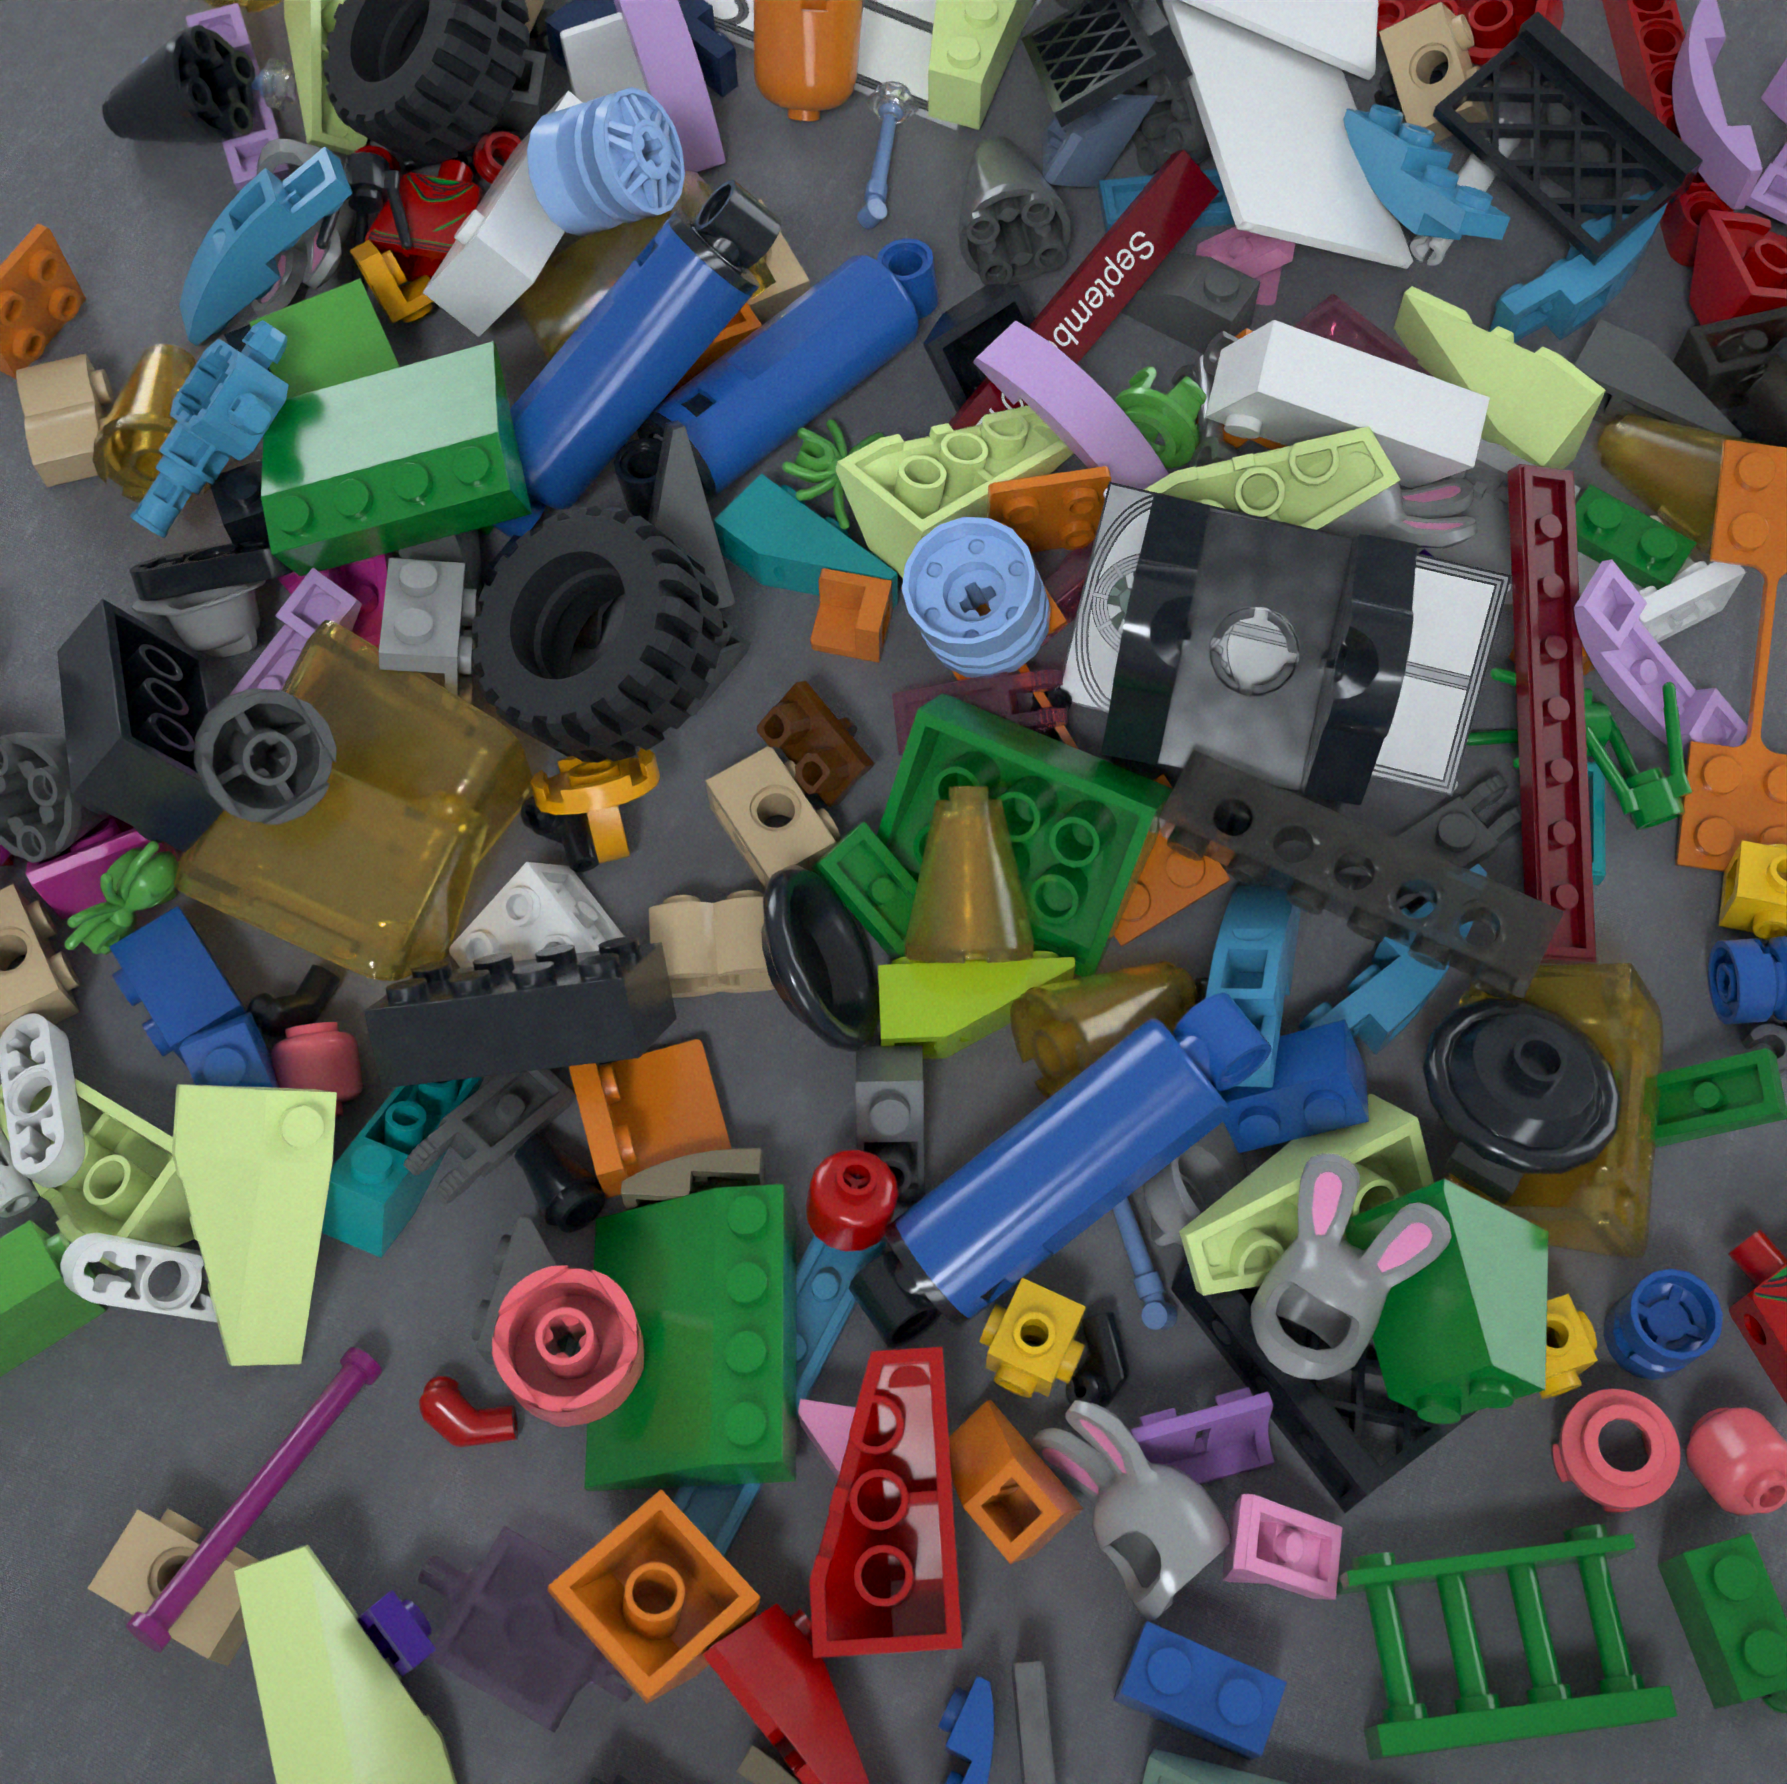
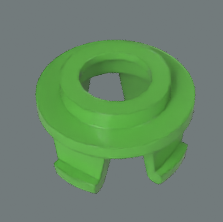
(1164, 414)

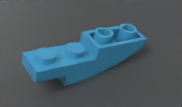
(1414, 180)
(240, 248)
(1573, 287)
(1257, 963)
(1387, 992)

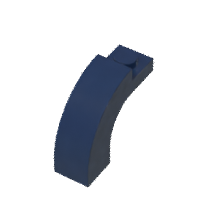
(713, 49)

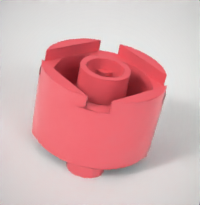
(530, 1359)

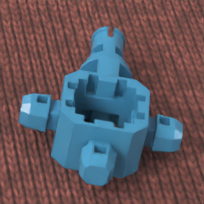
(218, 415)

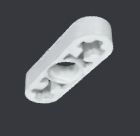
(57, 1118)
(140, 1259)

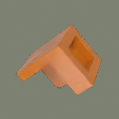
(852, 615)

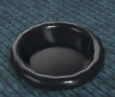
(818, 959)
(1522, 1086)

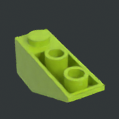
(957, 1003)

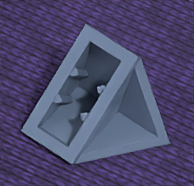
(1092, 143)

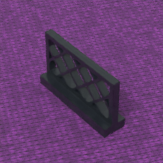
(1134, 26)
(1607, 115)
(1301, 1409)

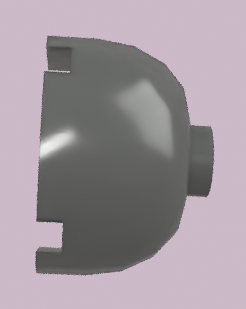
(264, 755)

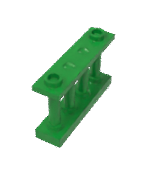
(1478, 1713)

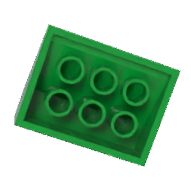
(392, 462)
(1071, 818)
(718, 1337)

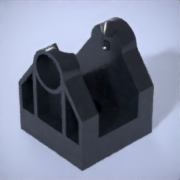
(1334, 601)

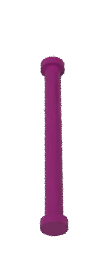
(153, 1625)

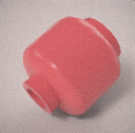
(319, 1059)
(1739, 1460)

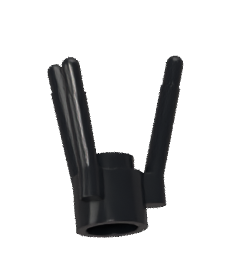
(371, 187)

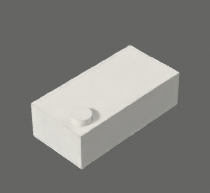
(497, 246)
(1308, 387)

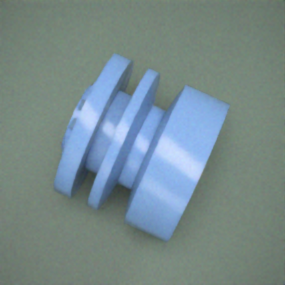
(606, 162)
(965, 567)

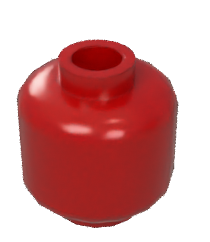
(851, 1200)

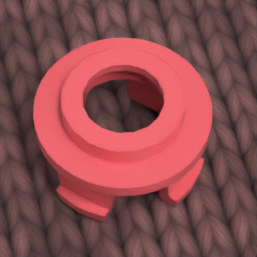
(1580, 1461)

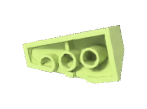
(307, 33)
(1536, 400)
(916, 484)
(1292, 484)
(124, 1181)
(257, 1202)
(1258, 1218)
(325, 1688)

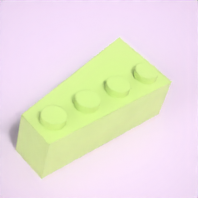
(970, 55)

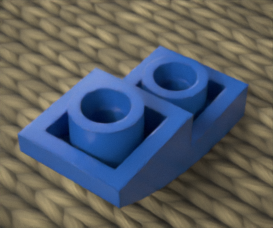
(971, 1731)

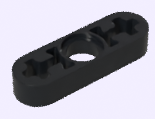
(206, 569)

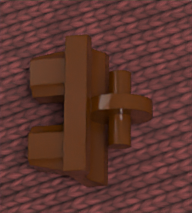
(817, 742)

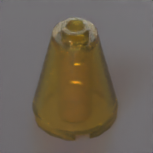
(141, 420)
(1669, 470)
(969, 886)
(1083, 1018)

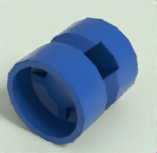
(1748, 980)
(1678, 1322)

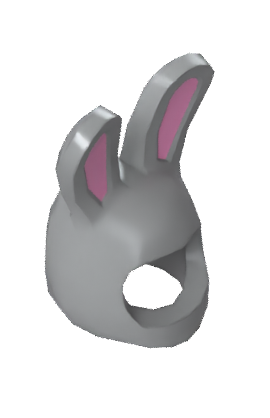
(304, 259)
(1414, 515)
(1330, 1282)
(1145, 1514)

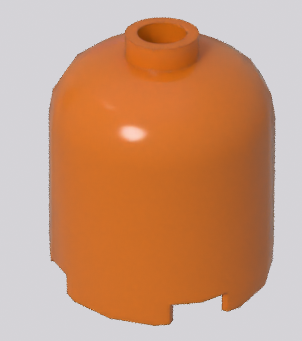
(806, 53)

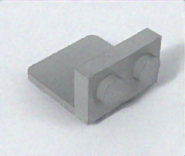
(1490, 508)
(427, 622)

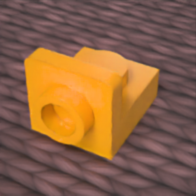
(384, 277)

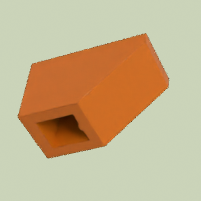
(1007, 1485)

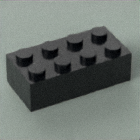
(133, 725)
(521, 1013)

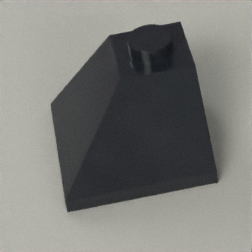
(968, 330)

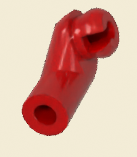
(459, 1421)

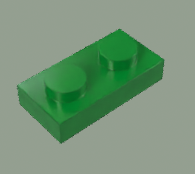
(1636, 543)
(871, 886)
(1719, 1097)

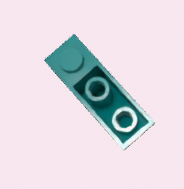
(788, 543)
(369, 1186)

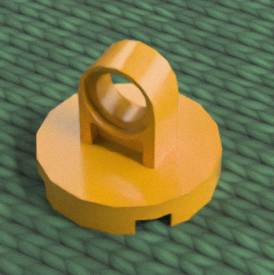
(598, 792)

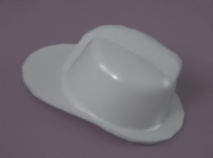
(212, 621)
(1192, 1184)

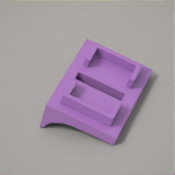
(1231, 1440)

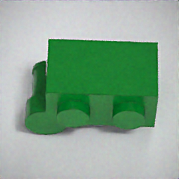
(1731, 1621)

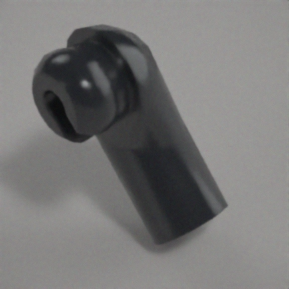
(1105, 1368)

